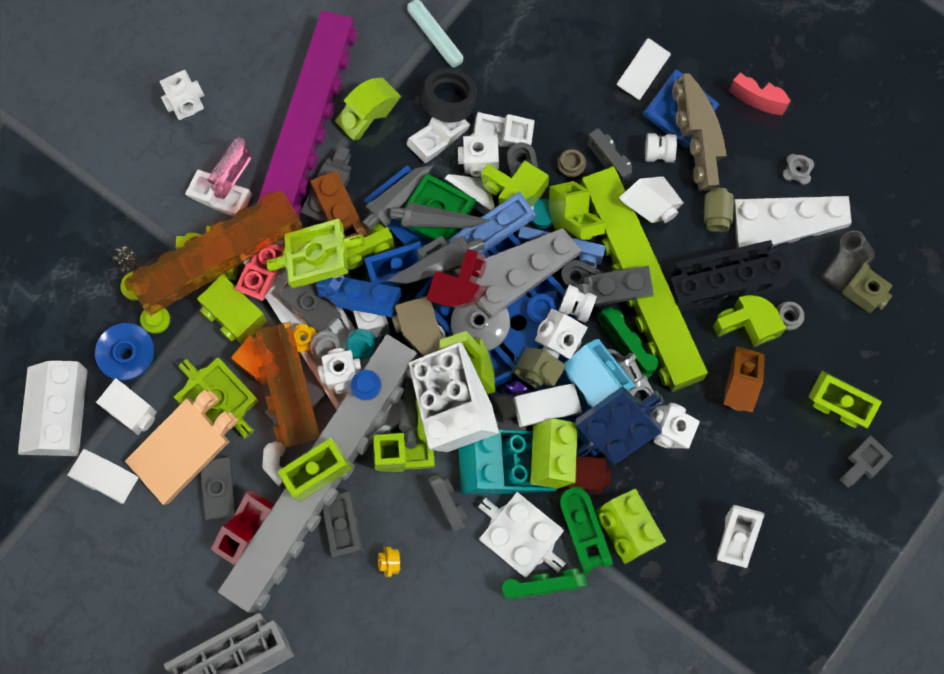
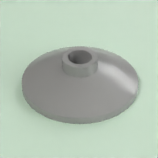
(491, 332)

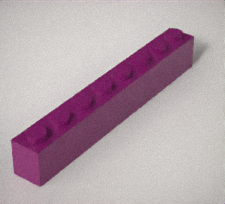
(310, 108)

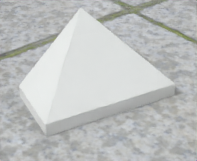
(473, 187)

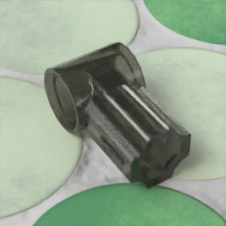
(848, 260)

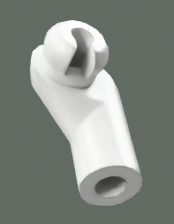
(271, 460)

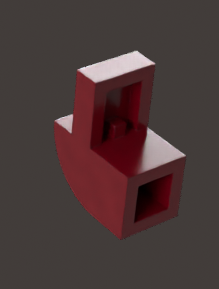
(460, 291)
(241, 529)

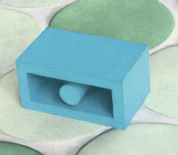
(596, 372)

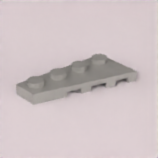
(522, 268)

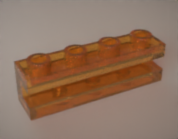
(286, 384)

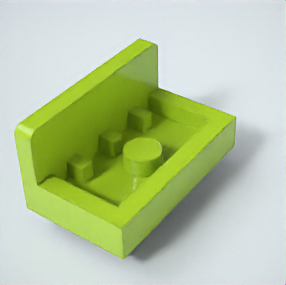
(377, 242)
(629, 526)

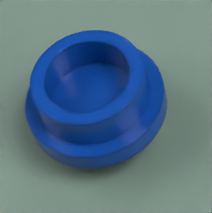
(366, 385)

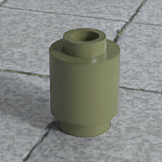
(718, 210)

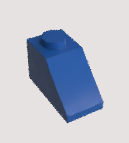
(389, 263)

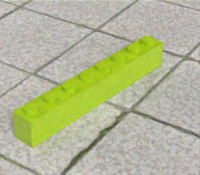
(656, 315)

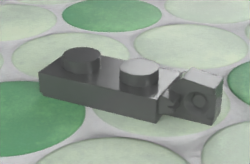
(312, 207)
(619, 285)

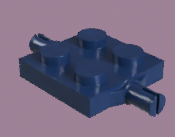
(619, 425)

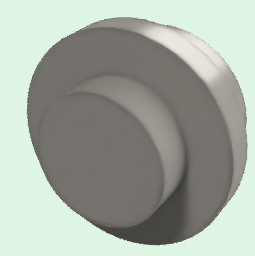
(323, 342)

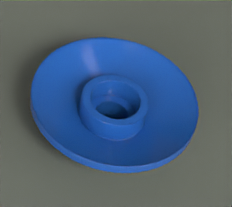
(115, 342)

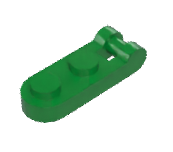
(626, 341)
(584, 529)
(542, 585)

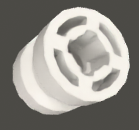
(660, 147)
(584, 305)

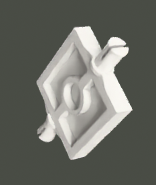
(521, 535)

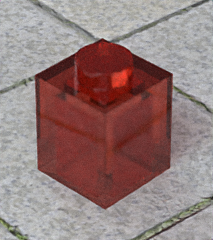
(591, 475)

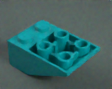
(498, 465)

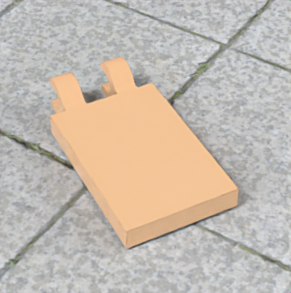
(181, 447)

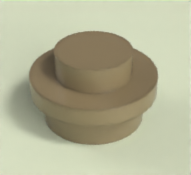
(571, 163)

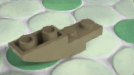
(699, 120)

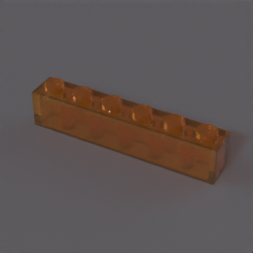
(214, 252)

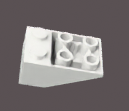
(451, 399)

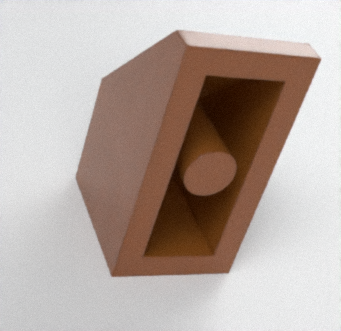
(744, 379)

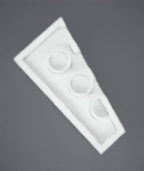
(788, 218)

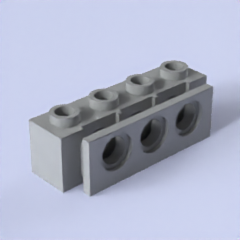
(243, 649)

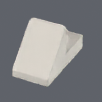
(739, 535)

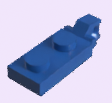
(360, 295)

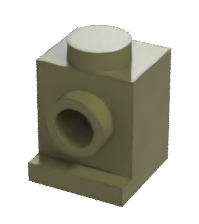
(861, 294)
(538, 367)

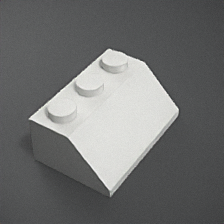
(53, 409)

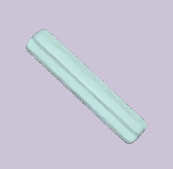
(435, 33)

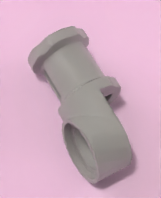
(630, 367)

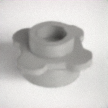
(803, 162)

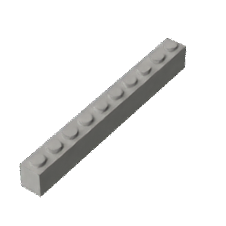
(289, 519)

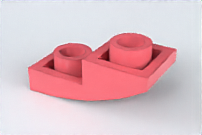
(769, 100)
(256, 278)

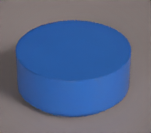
(539, 308)

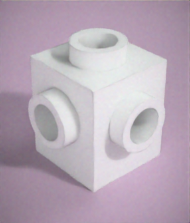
(182, 95)
(478, 152)
(560, 334)
(338, 381)
(676, 425)

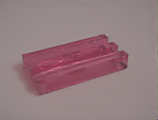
(229, 168)

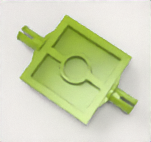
(315, 253)
(220, 380)

